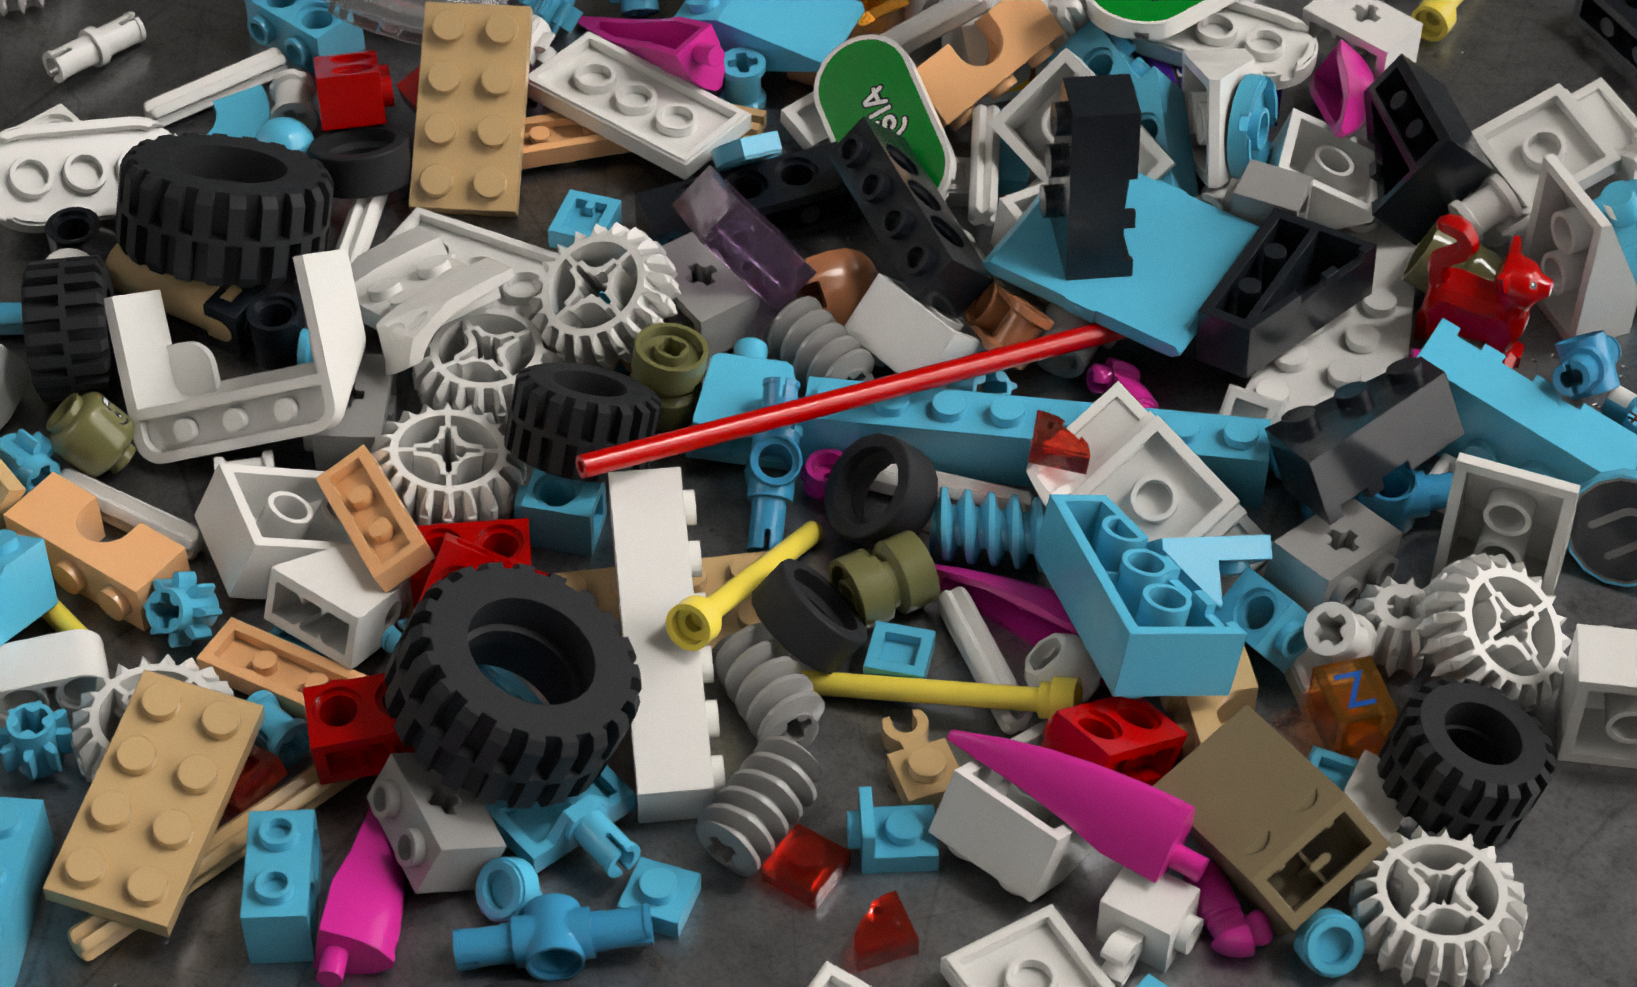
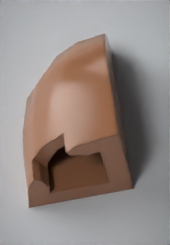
(840, 281)

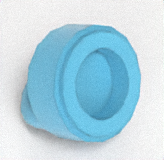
(506, 887)
(1330, 943)

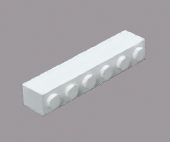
(653, 574)

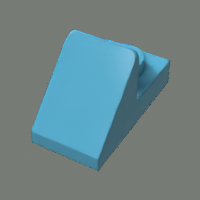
(1211, 558)

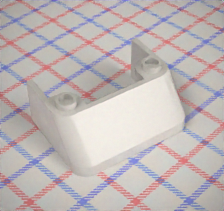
(190, 413)

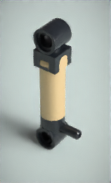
(231, 315)

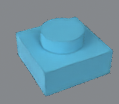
(899, 651)
(668, 891)

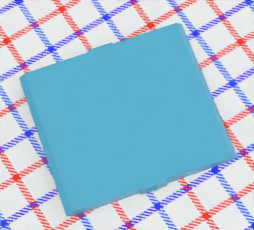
(1177, 255)

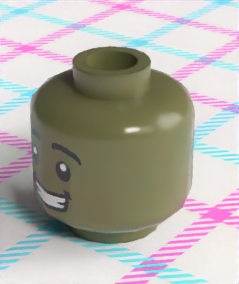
(92, 434)

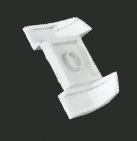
(1585, 130)
(415, 287)
(1147, 475)

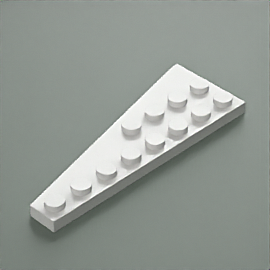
(1355, 343)

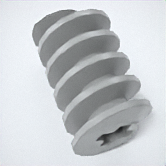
(816, 344)
(767, 686)
(759, 804)

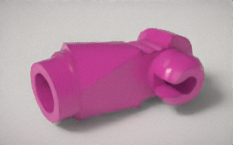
(1103, 377)
(1232, 931)

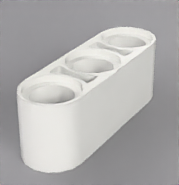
(51, 670)

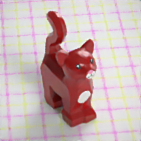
(1481, 307)

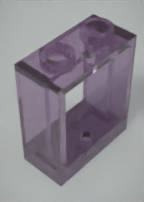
(743, 239)

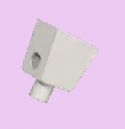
(334, 604)

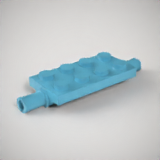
(552, 831)

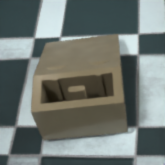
(1272, 820)

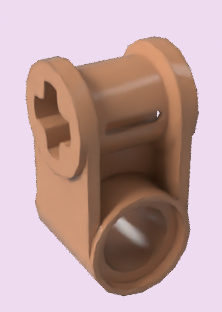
(1005, 318)

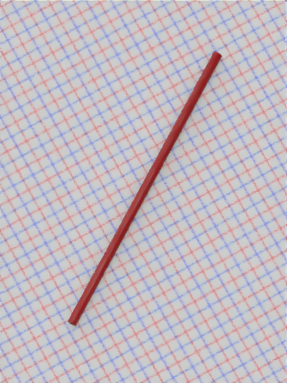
(841, 399)

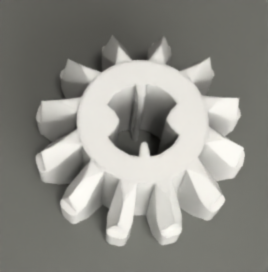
(1395, 618)

